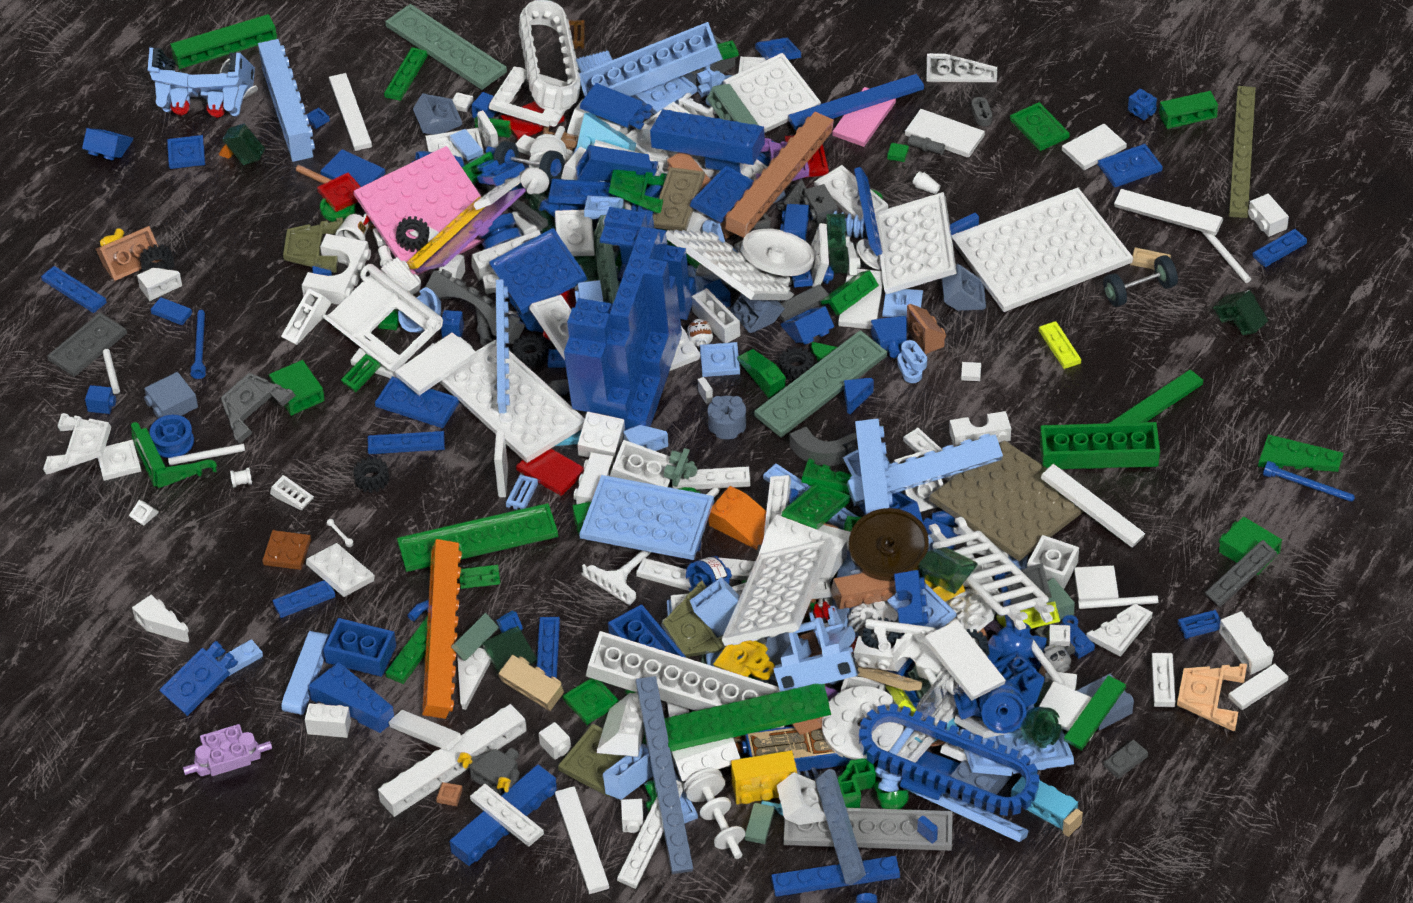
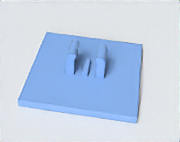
(896, 302)

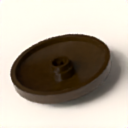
(888, 543)

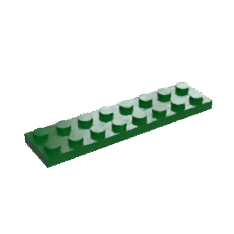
(481, 535)
(747, 716)

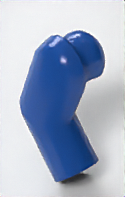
(418, 610)

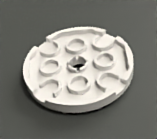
(971, 610)
(850, 707)

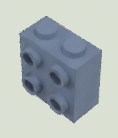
(170, 396)
(1121, 709)

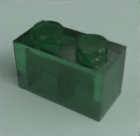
(243, 144)

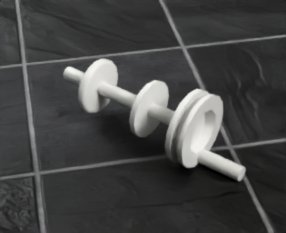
(535, 179)
(705, 786)

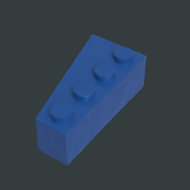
(343, 688)

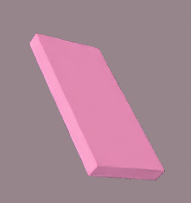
(861, 124)

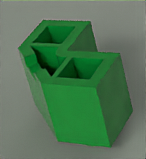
(857, 776)

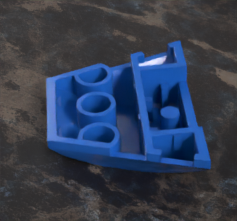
(1020, 673)

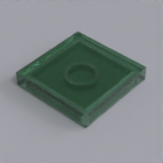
(507, 644)

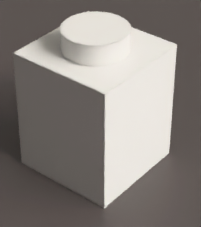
(554, 741)
(632, 815)

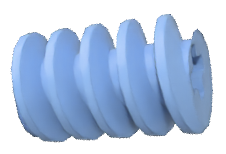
(854, 226)

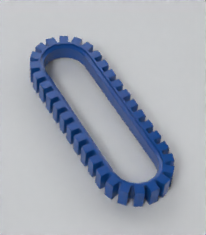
(944, 781)

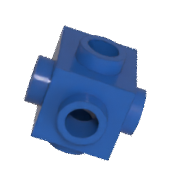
(1142, 104)

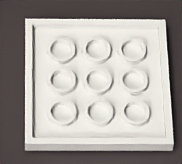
(772, 91)

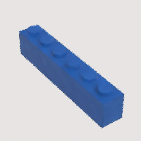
(486, 832)

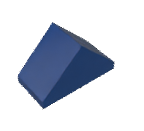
(856, 392)

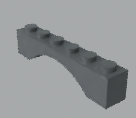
(448, 287)

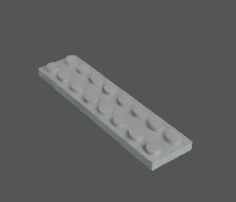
(877, 830)

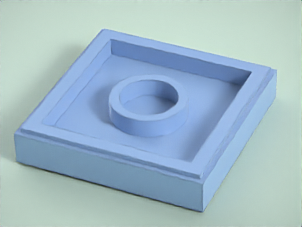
(719, 359)

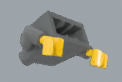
(493, 769)

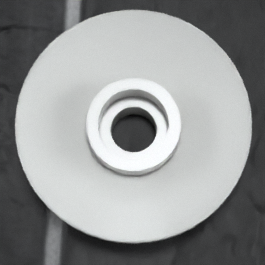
(868, 255)

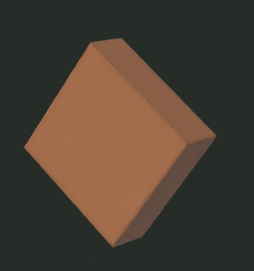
(449, 794)

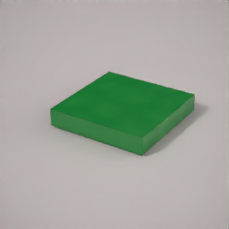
(590, 700)

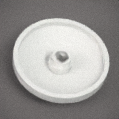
(778, 252)

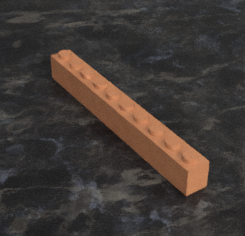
(778, 174)

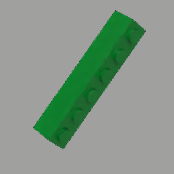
(223, 41)

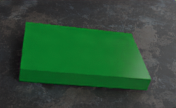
(1039, 126)

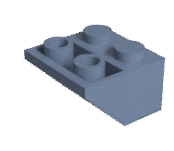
(756, 313)

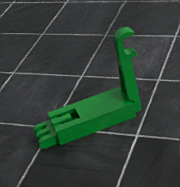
(154, 465)

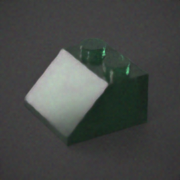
(946, 568)

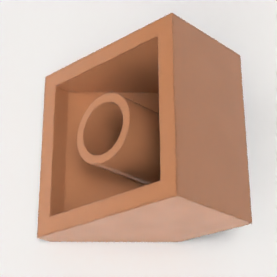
(924, 329)

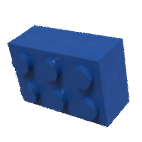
(360, 647)

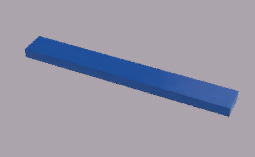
(860, 100)

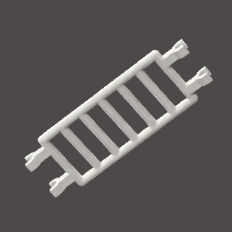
(1012, 611)

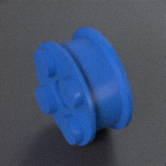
(172, 435)

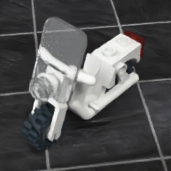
(889, 651)

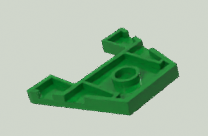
(633, 186)

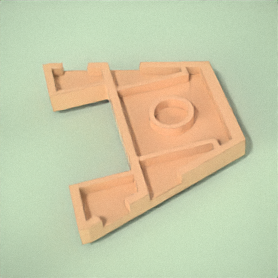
(1201, 692)

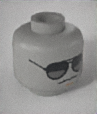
(1058, 657)

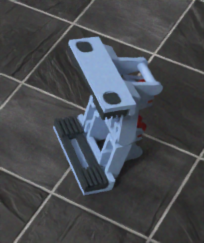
(221, 90)

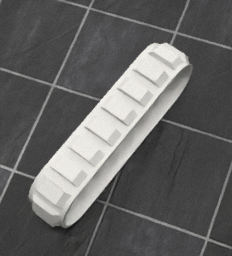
(545, 95)

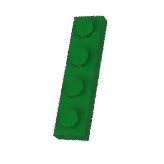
(409, 656)

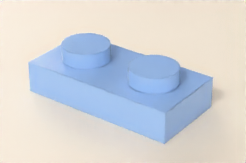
(245, 655)

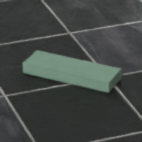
(475, 636)

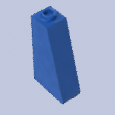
(599, 162)

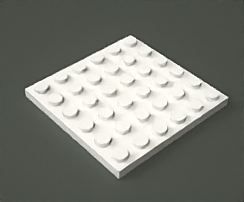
(730, 265)

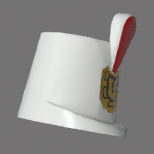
(354, 227)

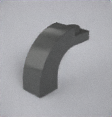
(823, 452)

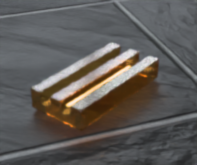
(578, 22)

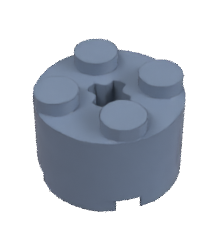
(726, 416)

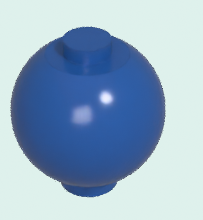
(1016, 640)

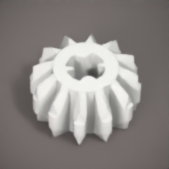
(859, 616)

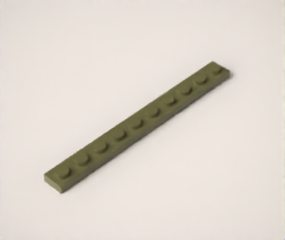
(1242, 152)

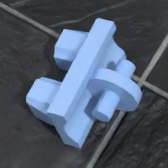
(709, 79)

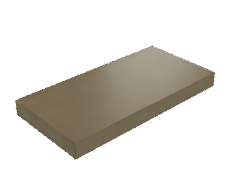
(677, 194)

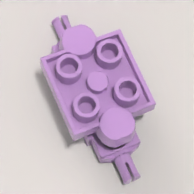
(225, 751)

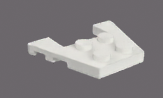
(86, 442)

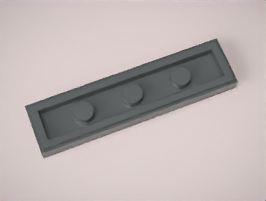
(1241, 573)

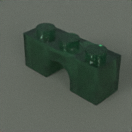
(836, 239)

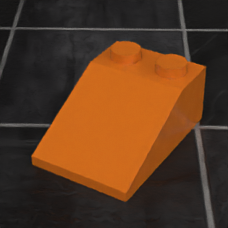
(739, 517)

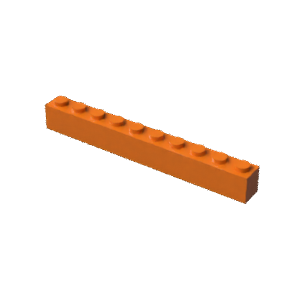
(441, 628)

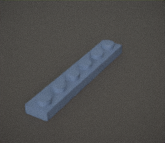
(840, 827)

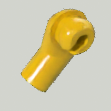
(118, 234)

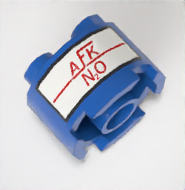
(708, 571)

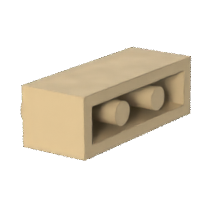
(531, 682)

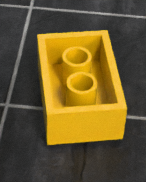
(758, 776)

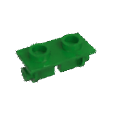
(479, 576)

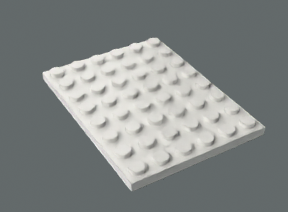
(1041, 249)

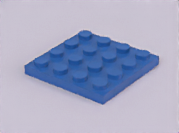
(538, 270)

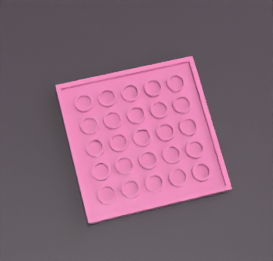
(426, 188)

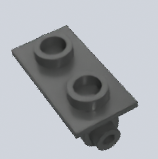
(794, 195)

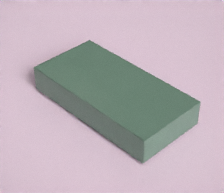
(759, 823)

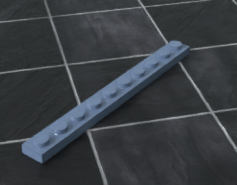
(664, 775)

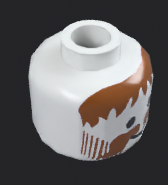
(700, 332)

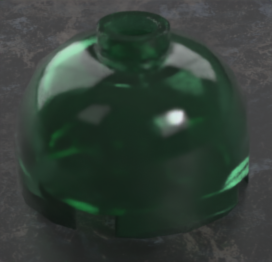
(1041, 727)

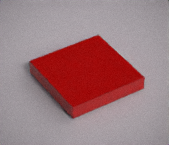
(339, 192)

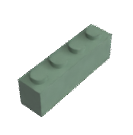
(729, 105)

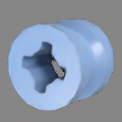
(889, 781)

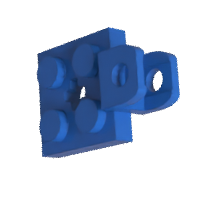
(497, 174)

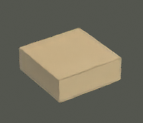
(1072, 822)

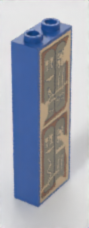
(808, 748)

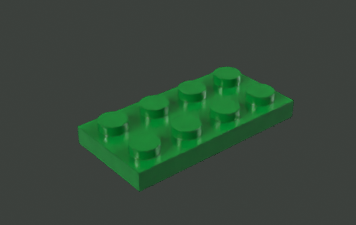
(816, 506)

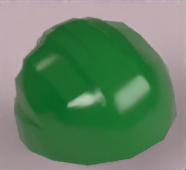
(891, 800)

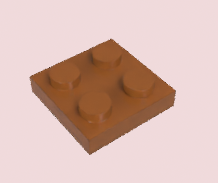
(286, 550)

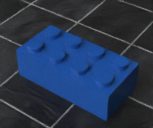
(642, 628)

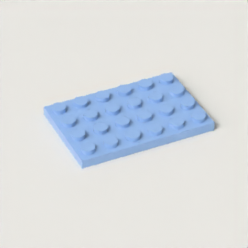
(647, 517)

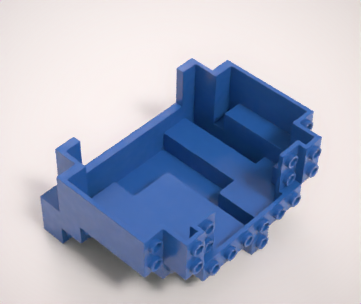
(625, 349)

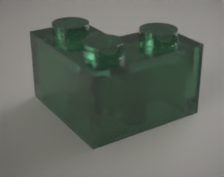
(1243, 310)

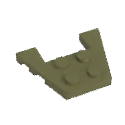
(304, 244)
(689, 630)

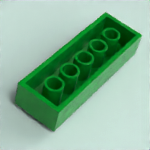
(1100, 445)

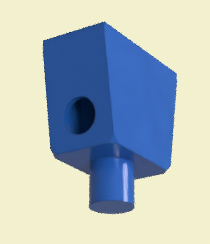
(889, 333)

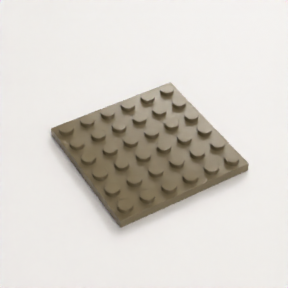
(1007, 502)

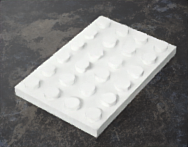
(915, 243)

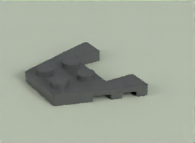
(248, 397)

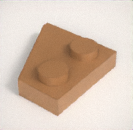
(569, 139)

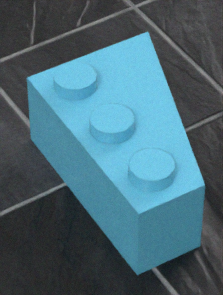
(596, 129)

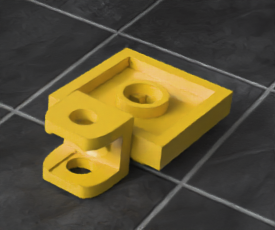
(752, 662)

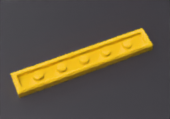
(443, 236)

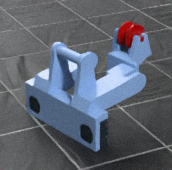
(836, 657)

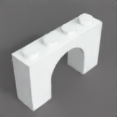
(351, 253)

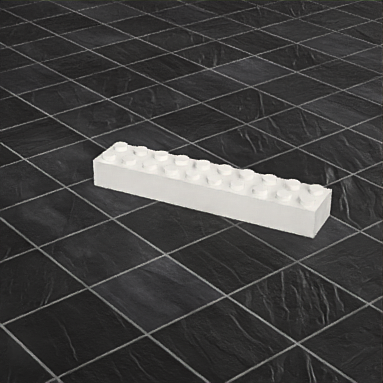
(678, 678)

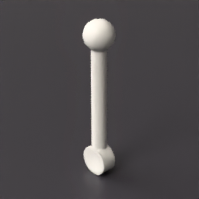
(349, 542)

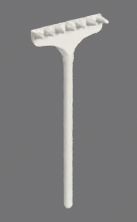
(615, 581)

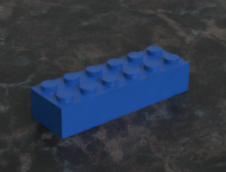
(707, 137)

